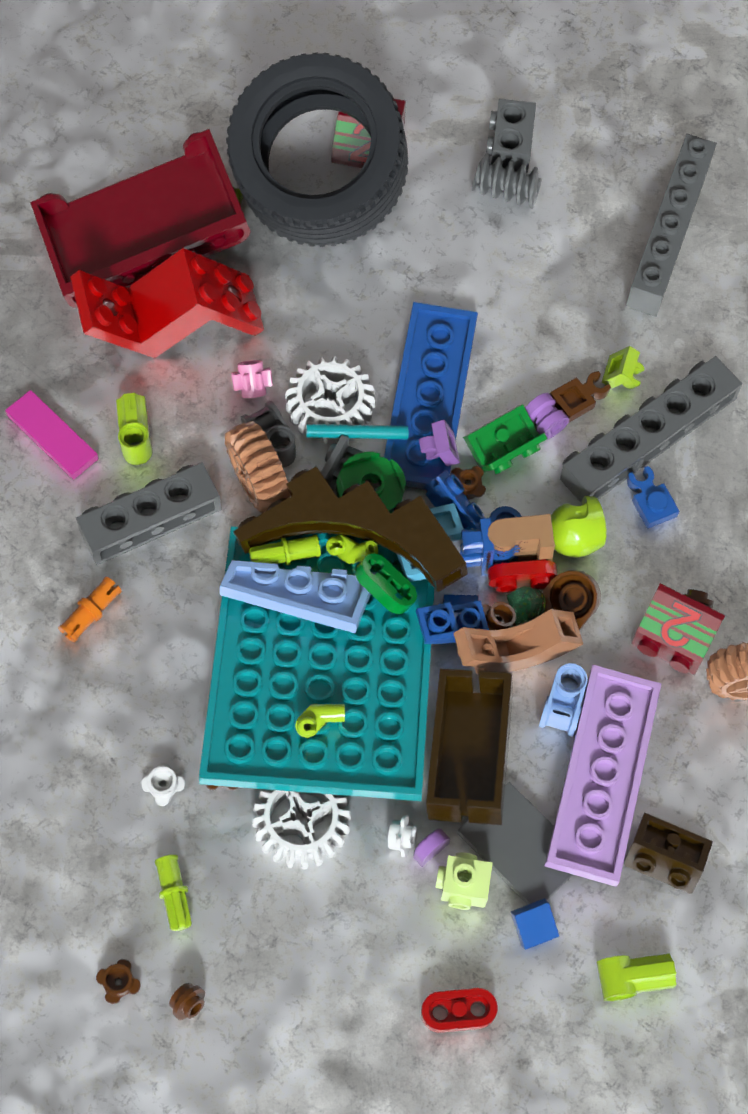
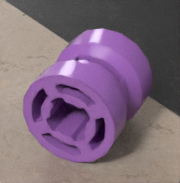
(546, 415)

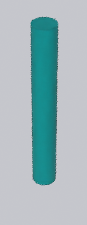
(356, 431)

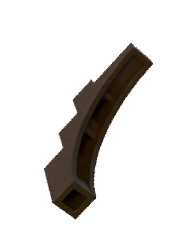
(314, 508)

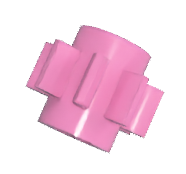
(252, 379)

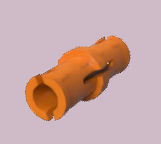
(90, 609)

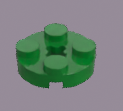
(377, 469)

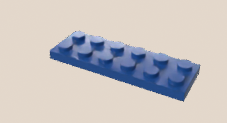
(430, 385)

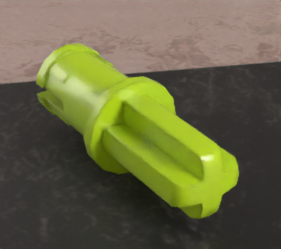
(286, 550)
(173, 892)

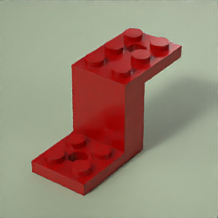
(166, 303)

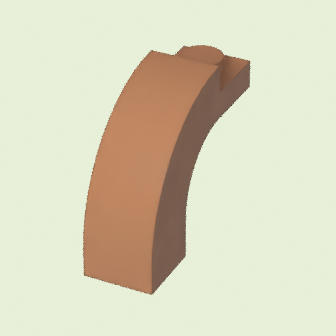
(519, 646)

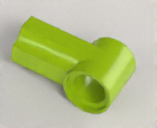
(134, 428)
(626, 977)

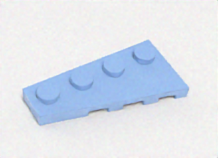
(314, 596)

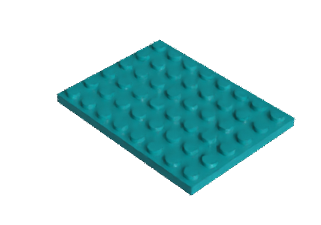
(280, 664)

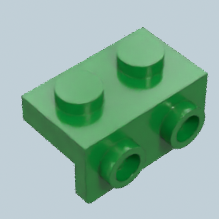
(504, 439)

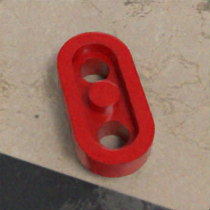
(513, 575)
(458, 1005)

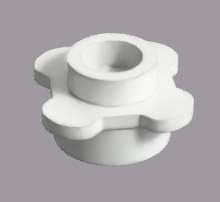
(152, 783)
(402, 835)

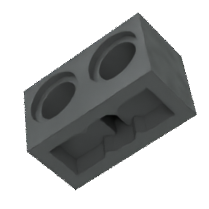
(512, 135)

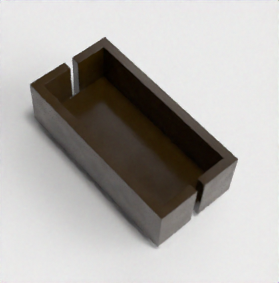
(470, 747)

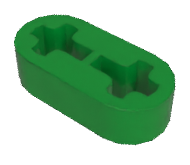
(386, 583)

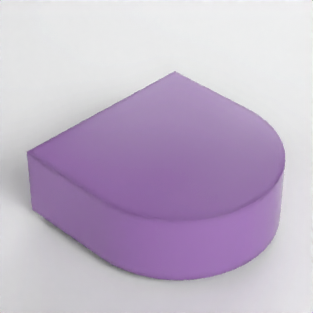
(431, 846)

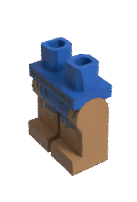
(508, 541)

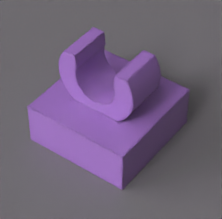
(441, 444)

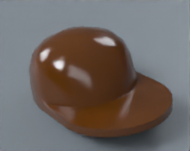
(574, 593)

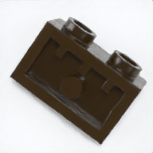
(668, 853)

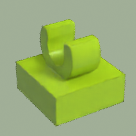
(621, 368)

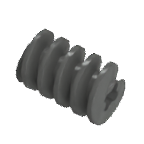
(507, 180)

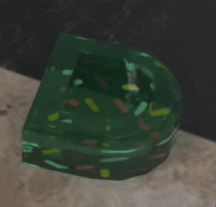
(527, 604)

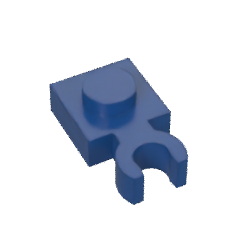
(652, 502)

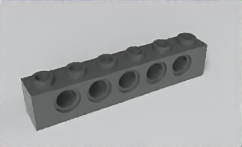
(671, 225)
(710, 378)

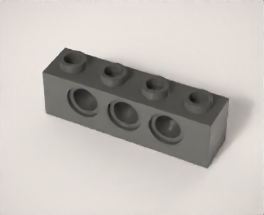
(141, 529)

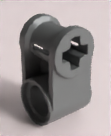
(276, 430)

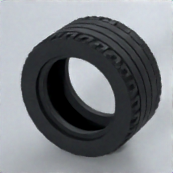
(303, 86)

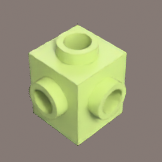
(469, 893)

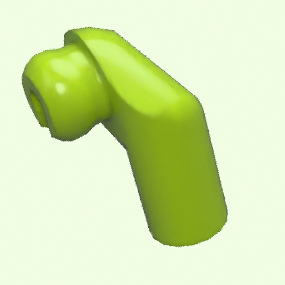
(316, 717)

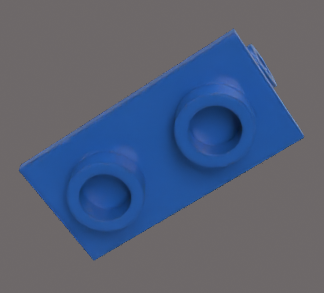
(451, 491)

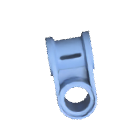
(564, 705)

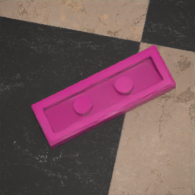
(52, 434)

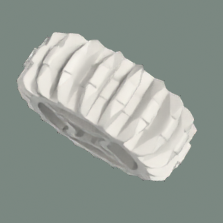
(336, 383)
(289, 825)

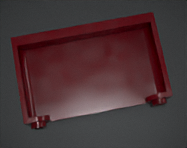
(144, 219)

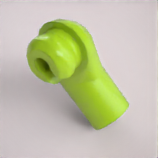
(350, 550)

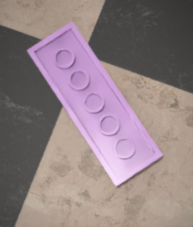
(603, 776)

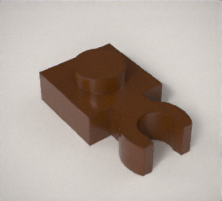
(578, 398)

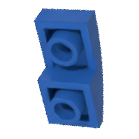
(442, 620)

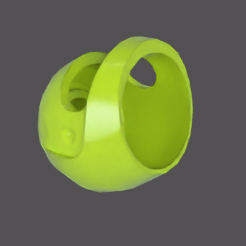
(579, 529)

